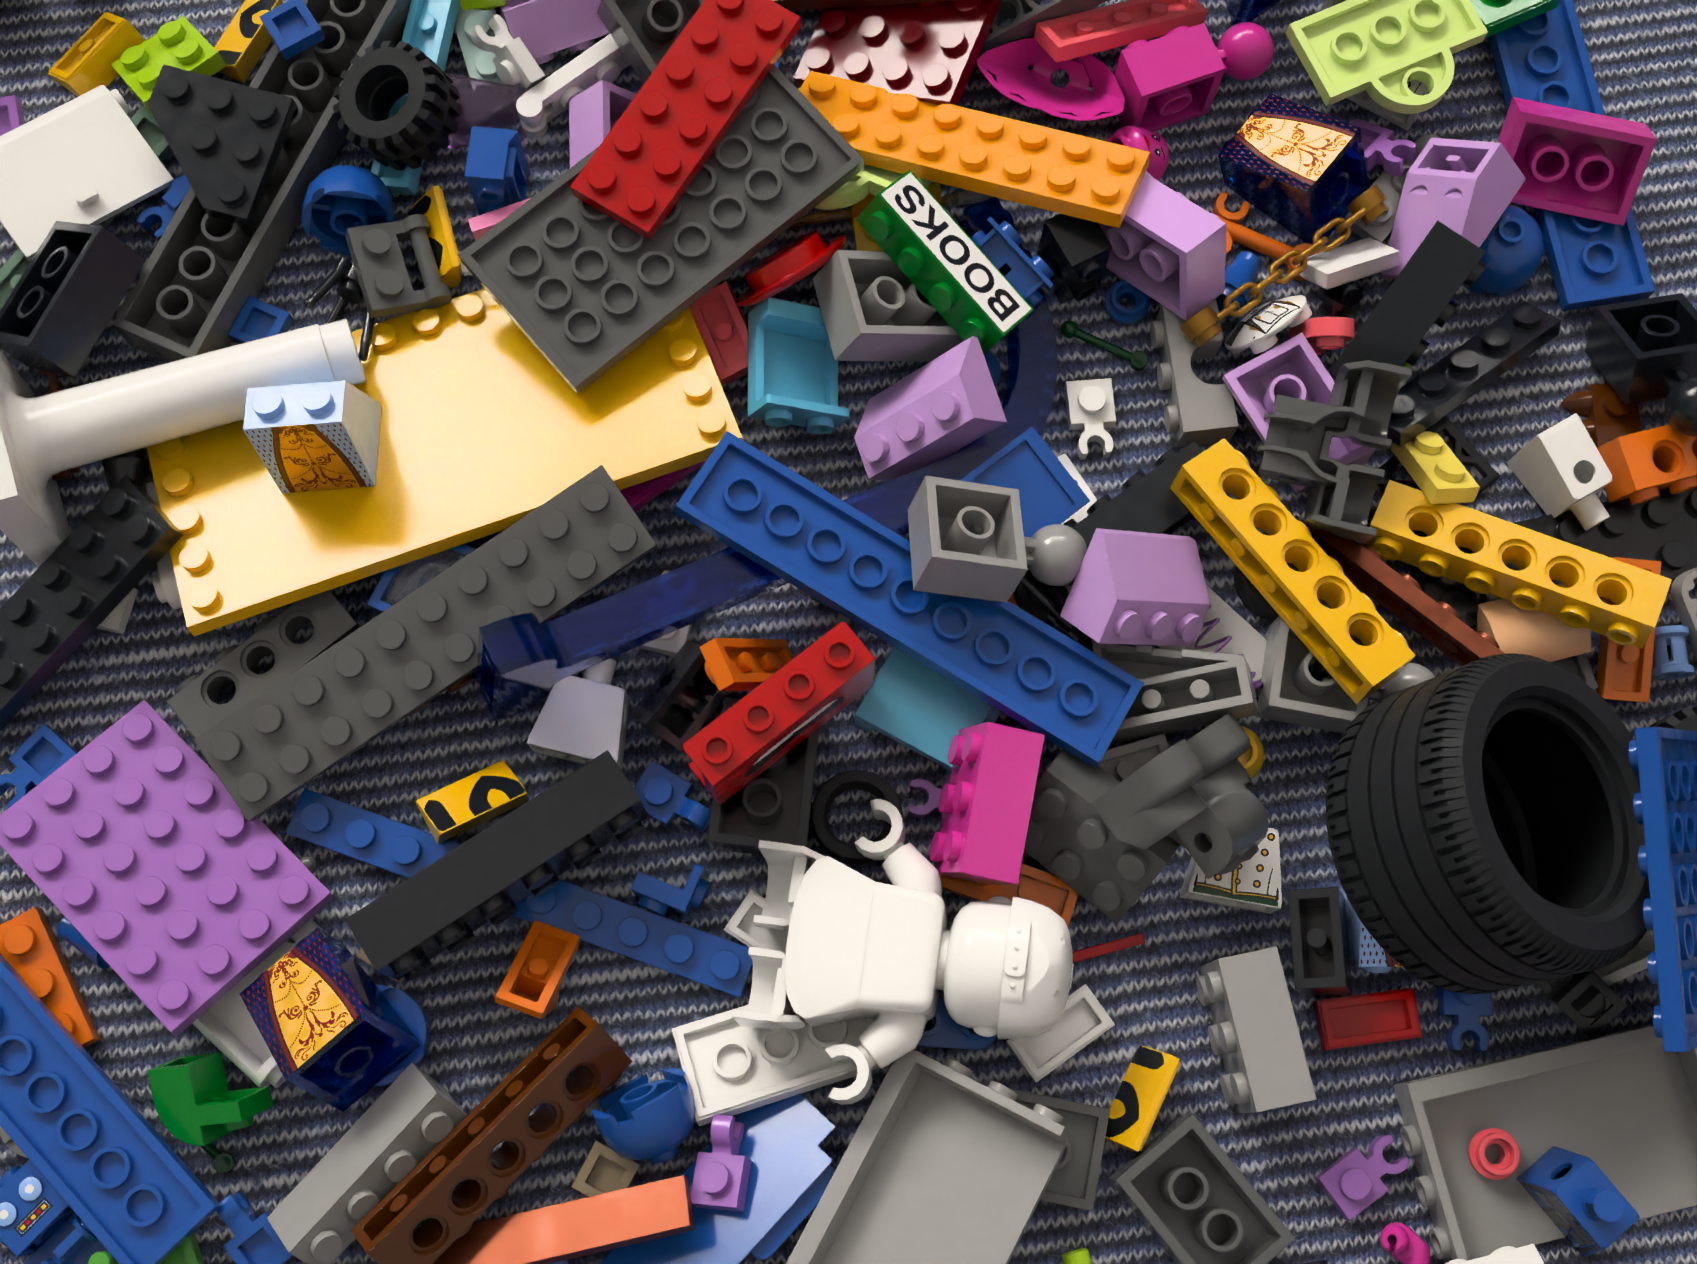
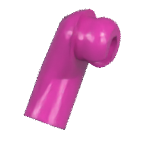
(1405, 1244)

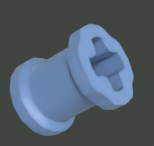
(1679, 666)

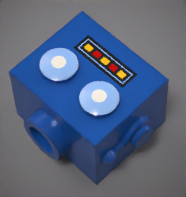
(29, 1209)

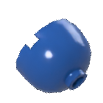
(344, 199)
(1511, 253)
(647, 1118)

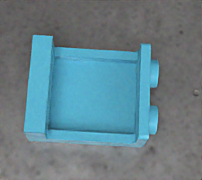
(792, 368)
(920, 708)

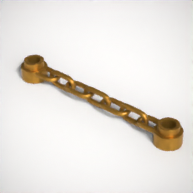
(1205, 325)

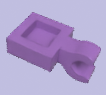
(723, 1175)

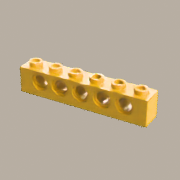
(1540, 558)
(1291, 593)

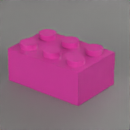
(987, 803)

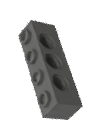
(198, 696)

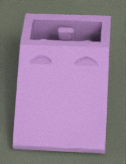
(1459, 185)

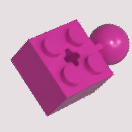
(1181, 72)

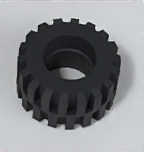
(374, 87)

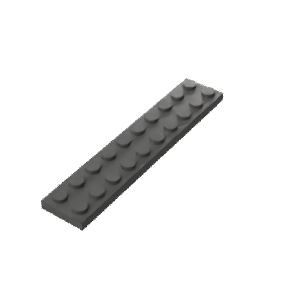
(422, 644)

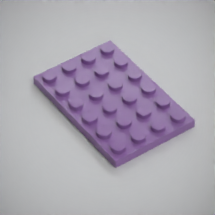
(160, 867)

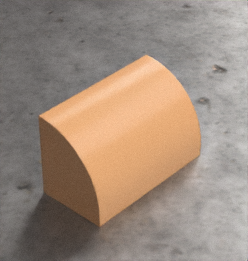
(1531, 631)

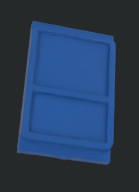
(1044, 485)

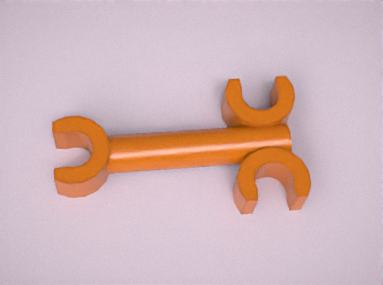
(1251, 238)

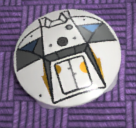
(1261, 324)

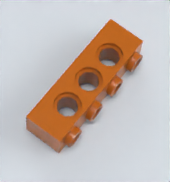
(1650, 462)

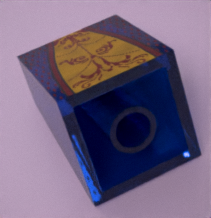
(1296, 165)
(327, 1021)

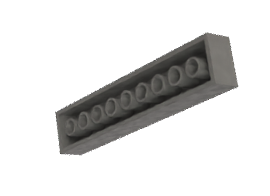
(212, 265)

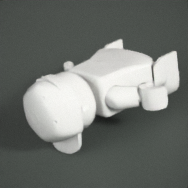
(887, 952)

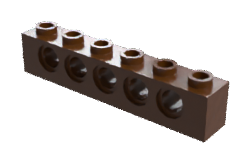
(467, 1154)

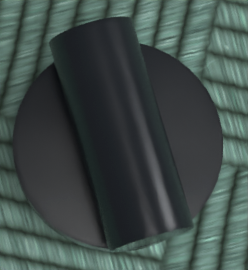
(1341, 299)

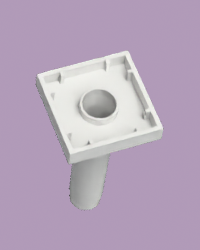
(139, 411)

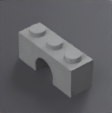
(1194, 408)

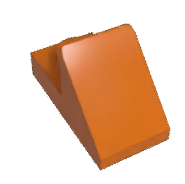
(538, 970)

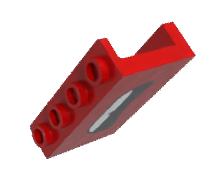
(780, 712)

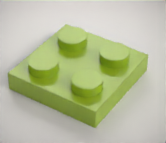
(173, 45)

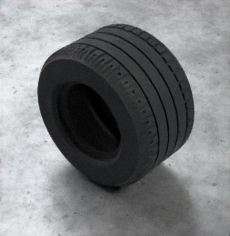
(1490, 826)

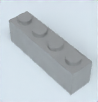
(365, 1166)

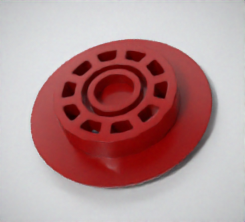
(788, 266)

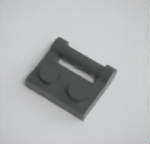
(383, 270)

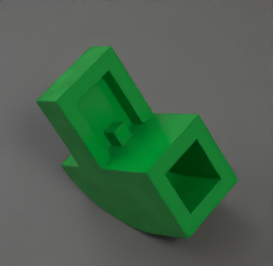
(196, 1100)

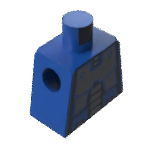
(1580, 1202)

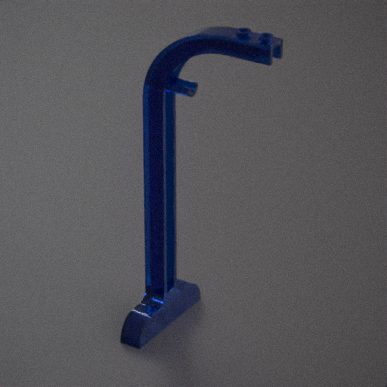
(526, 658)

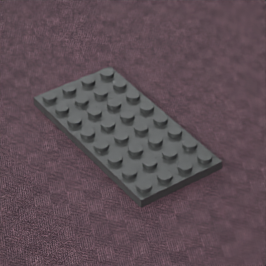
(600, 290)

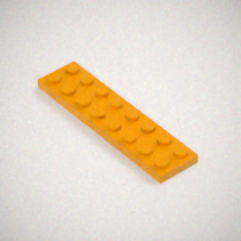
(982, 150)

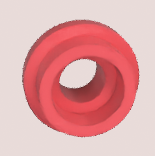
(1508, 1149)

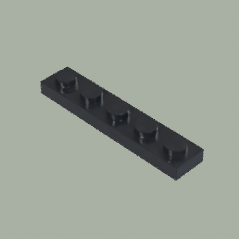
(1469, 370)

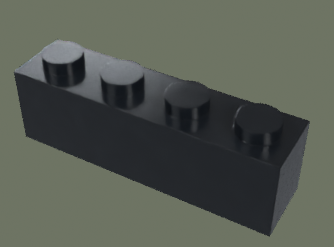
(1416, 300)
(1145, 502)

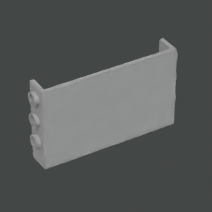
(1595, 1097)
(935, 1173)

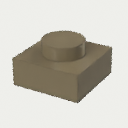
(605, 1171)

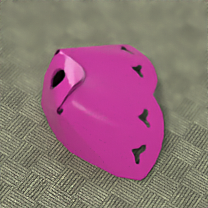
(1012, 75)

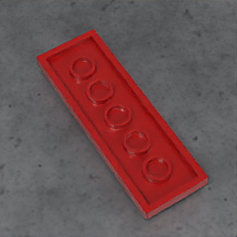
(684, 111)

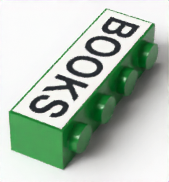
(943, 262)

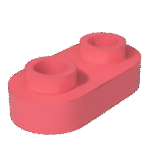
(1325, 332)

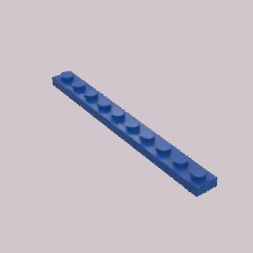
(567, 906)

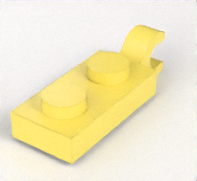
(1436, 469)

